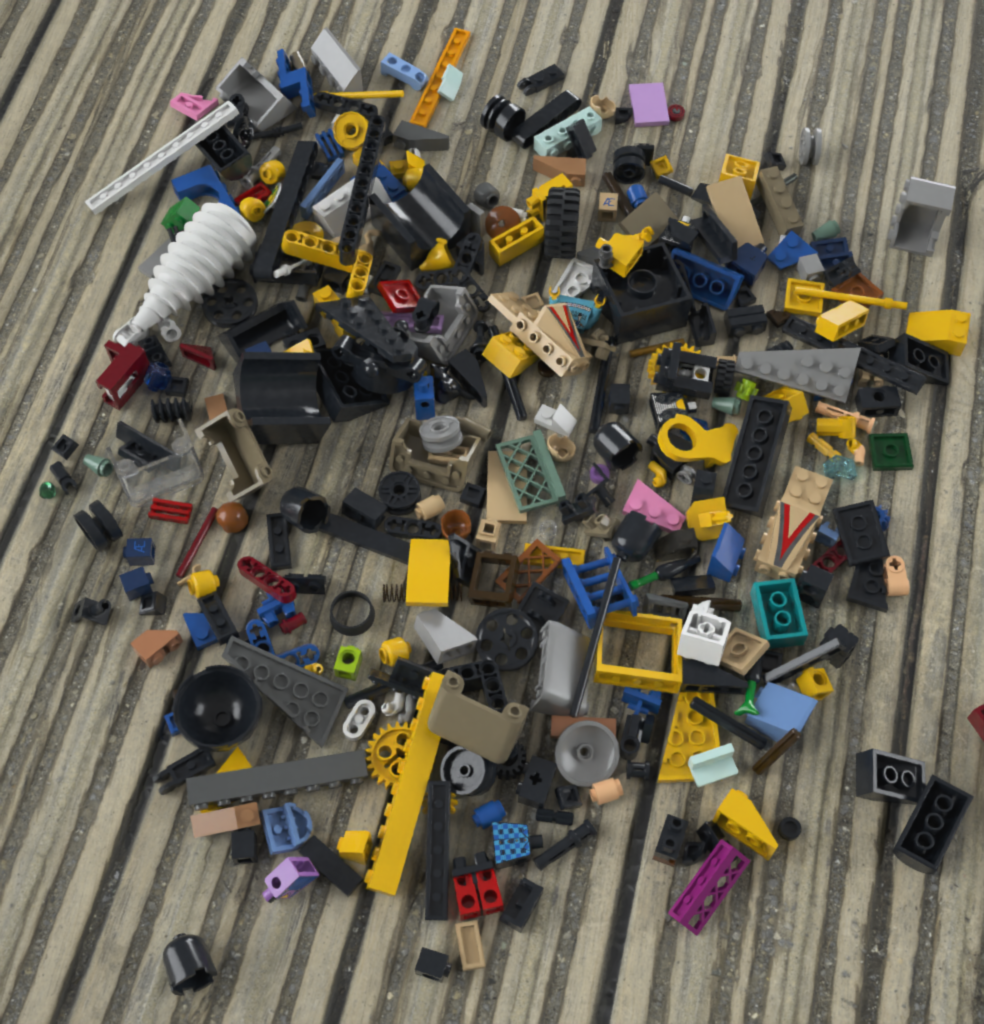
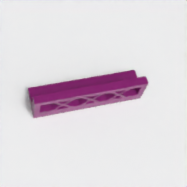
(705, 884)

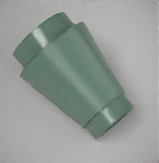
(826, 231)
(728, 405)
(99, 465)

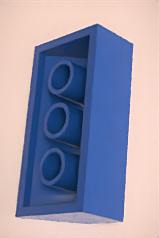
(709, 280)

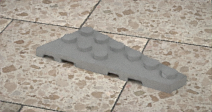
(812, 371)

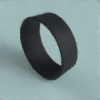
(352, 630)

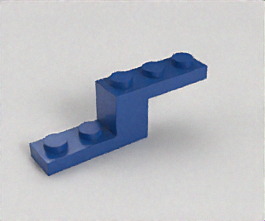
(295, 83)

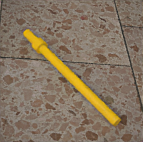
(370, 94)
(886, 303)

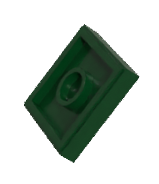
(890, 452)

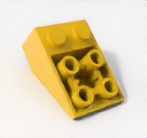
(509, 354)

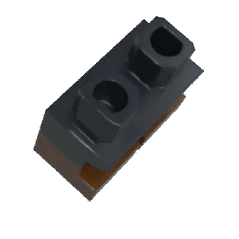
(670, 840)

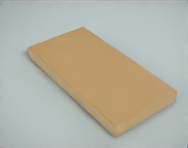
(735, 210)
(500, 499)

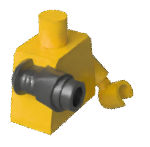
(622, 250)

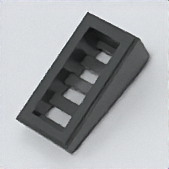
(660, 600)

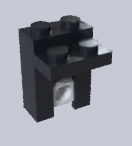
(690, 364)

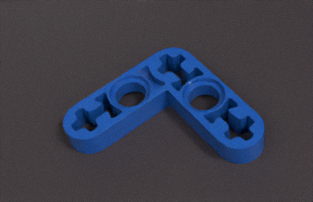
(302, 649)

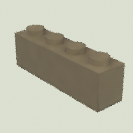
(778, 201)

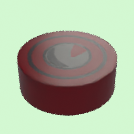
(676, 112)

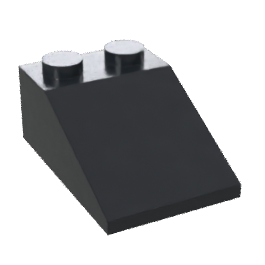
(921, 358)
(889, 777)

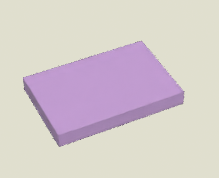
(648, 104)

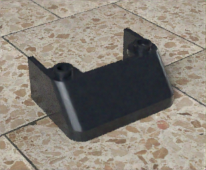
(267, 326)

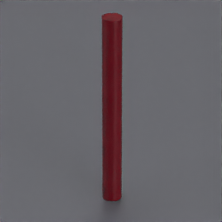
(197, 543)

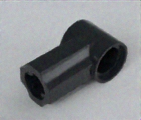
(631, 736)

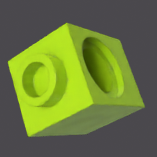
(348, 671)

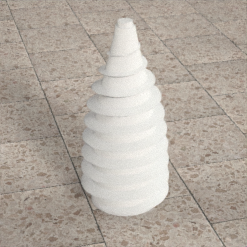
(196, 261)

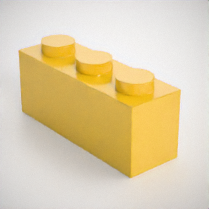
(516, 241)
(841, 320)

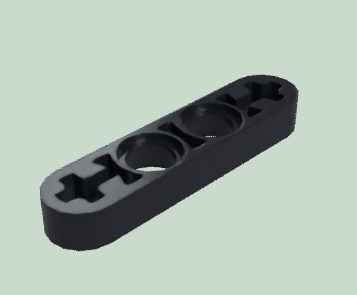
(326, 102)

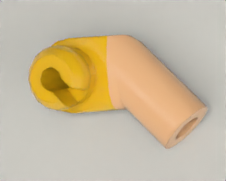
(857, 450)

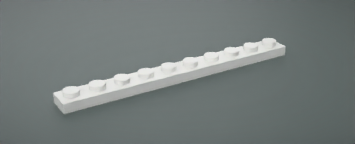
(162, 157)

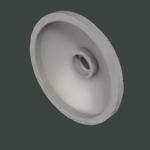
(597, 762)

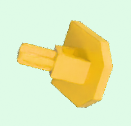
(708, 518)

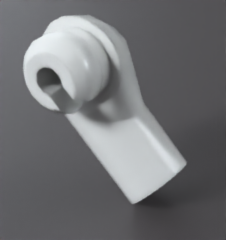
(395, 706)

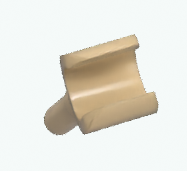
(195, 568)

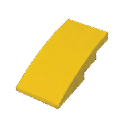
(428, 573)

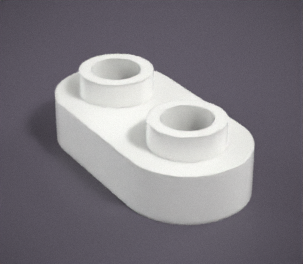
(359, 721)

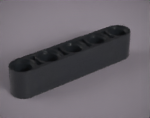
(545, 118)

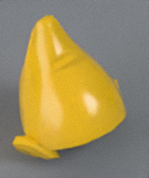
(438, 257)

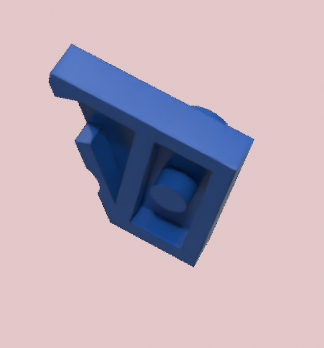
(789, 251)
(200, 630)

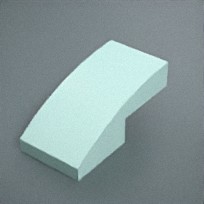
(451, 82)

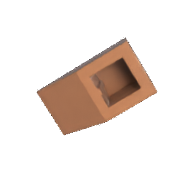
(155, 645)

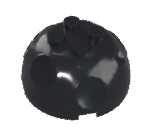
(217, 708)

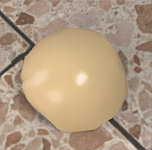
(603, 107)
(561, 448)

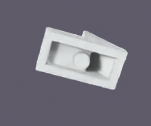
(556, 420)

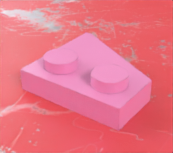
(193, 105)

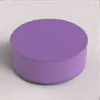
(596, 477)

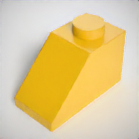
(355, 846)

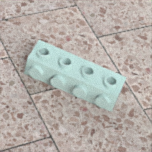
(556, 139)

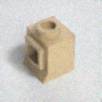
(492, 525)

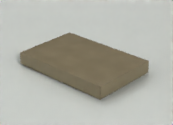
(651, 213)

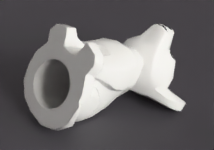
(170, 330)

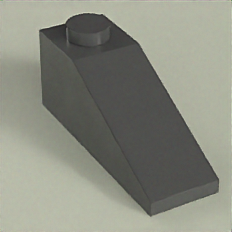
(414, 136)

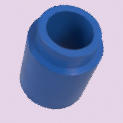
(636, 195)
(487, 813)

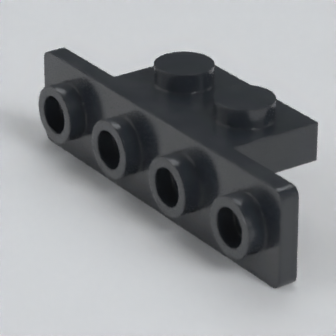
(138, 446)
(405, 677)

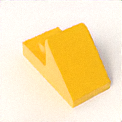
(399, 167)

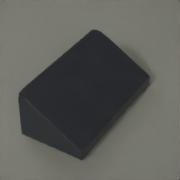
(693, 585)

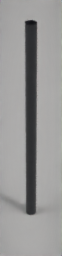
(595, 638)

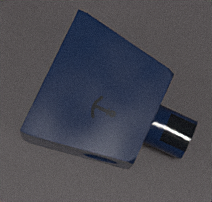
(749, 262)

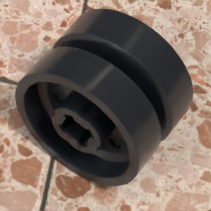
(629, 165)

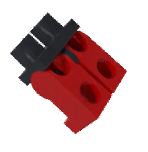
(475, 879)

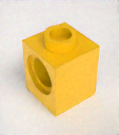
(814, 683)

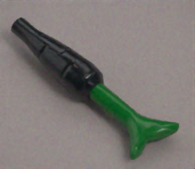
(665, 571)
(752, 677)

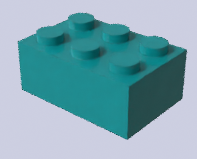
(779, 613)

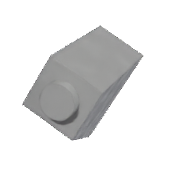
(443, 636)

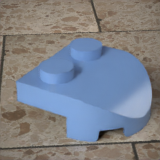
(285, 828)

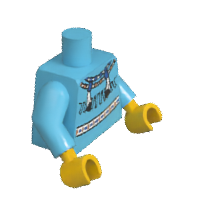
(583, 311)

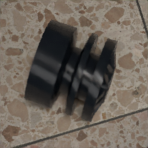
(502, 117)

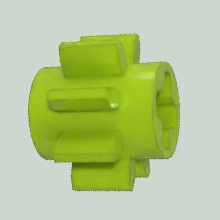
(745, 389)

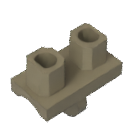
(598, 342)
(600, 526)

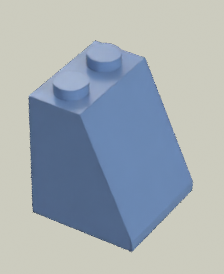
(780, 711)

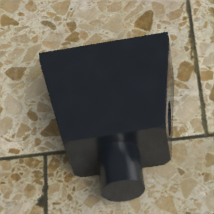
(667, 463)

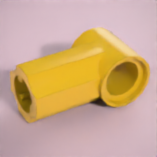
(843, 427)

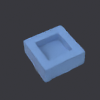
(827, 536)

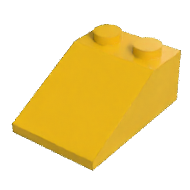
(736, 166)
(941, 329)
(743, 822)

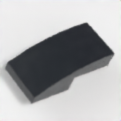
(154, 350)

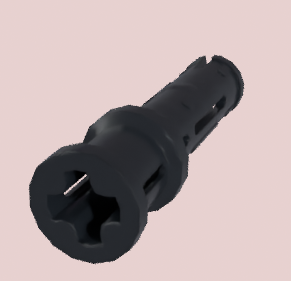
(573, 840)

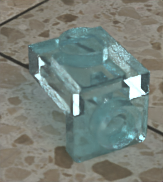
(840, 467)

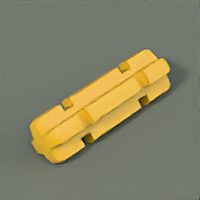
(822, 446)

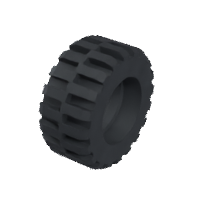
(562, 222)

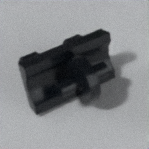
(841, 272)
(579, 510)

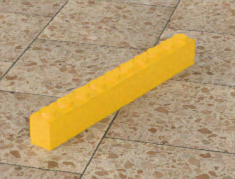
(407, 798)

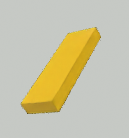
(576, 556)

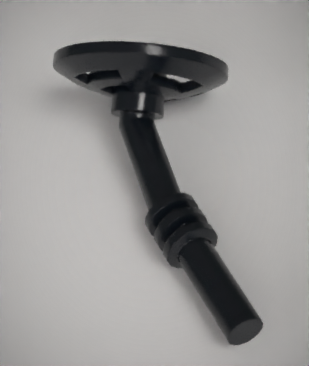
(249, 134)

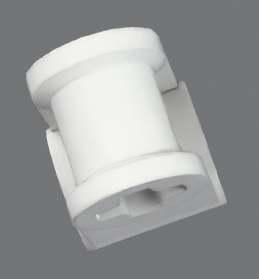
(129, 334)

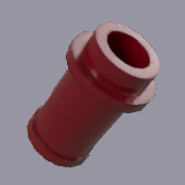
(292, 623)

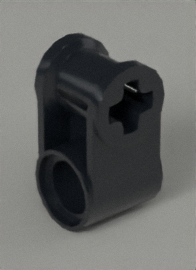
(243, 108)
(424, 314)

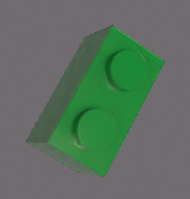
(180, 214)

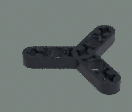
(459, 266)

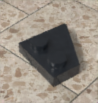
(462, 558)

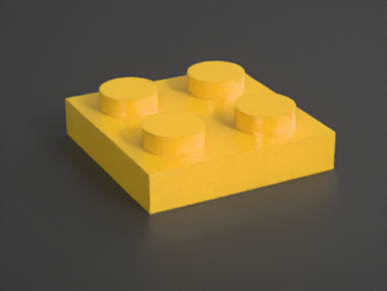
(800, 303)

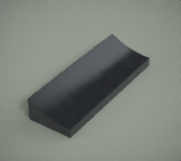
(756, 454)

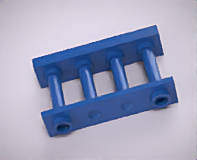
(584, 599)

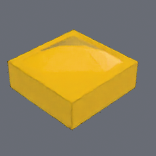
(661, 166)

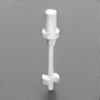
(286, 269)

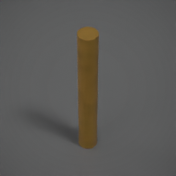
(651, 349)

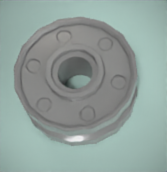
(810, 146)
(441, 434)

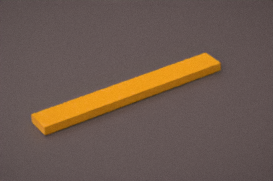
(430, 97)

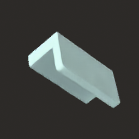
(713, 765)

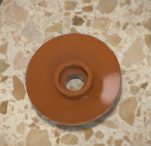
(500, 213)

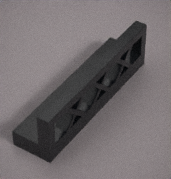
(716, 236)

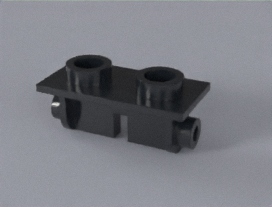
(307, 585)
(711, 834)

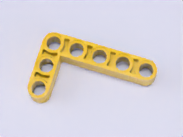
(327, 254)

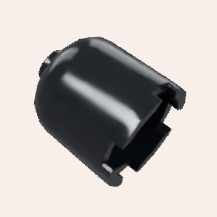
(616, 445)
(304, 509)
(634, 537)
(188, 964)

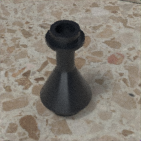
(480, 343)

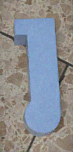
(403, 71)

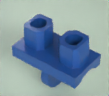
(273, 607)
(642, 702)

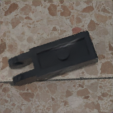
(541, 80)
(186, 767)

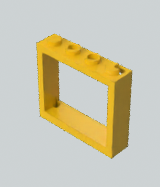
(635, 677)

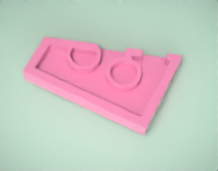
(654, 508)

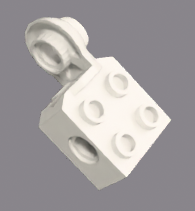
(704, 635)

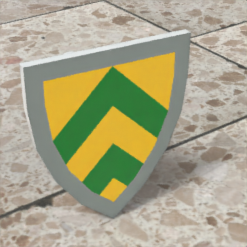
(271, 201)

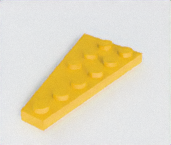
(688, 736)

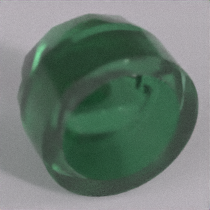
(47, 490)

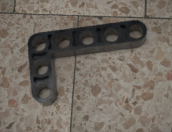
(486, 682)

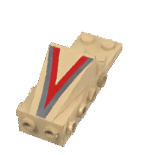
(546, 332)
(793, 525)

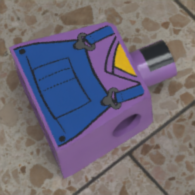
(289, 878)

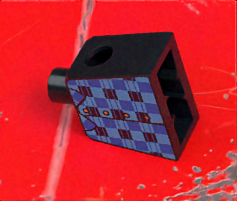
(513, 844)

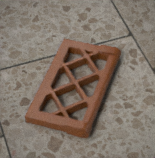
(526, 556)

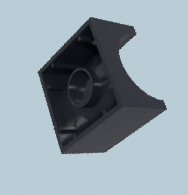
(420, 217)
(648, 298)
(280, 396)

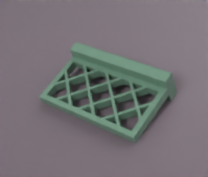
(547, 468)

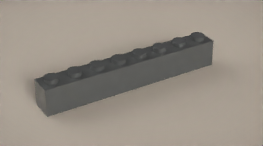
(276, 779)

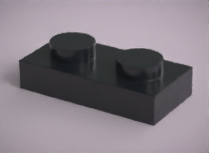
(386, 272)

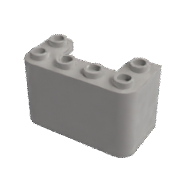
(920, 215)

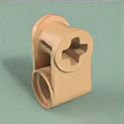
(895, 577)

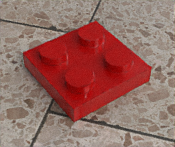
(399, 295)

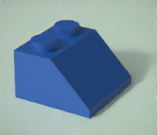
(726, 554)

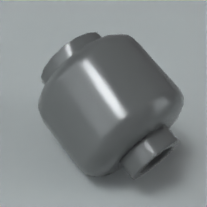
(486, 195)

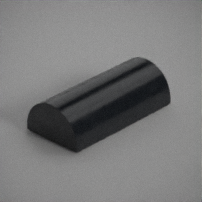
(226, 154)
(932, 825)

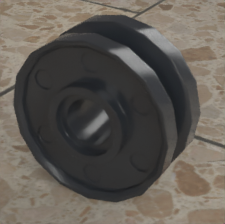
(400, 482)

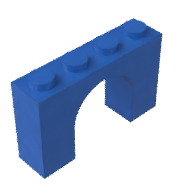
(203, 183)

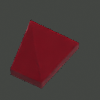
(198, 354)

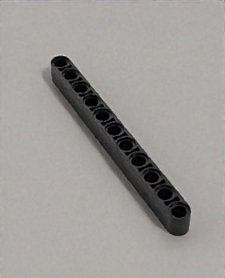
(361, 190)
(286, 209)

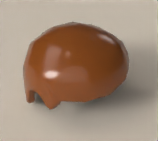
(232, 517)
(456, 522)

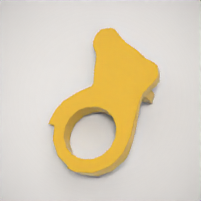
(710, 445)

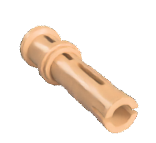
(862, 422)

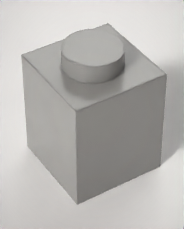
(810, 268)

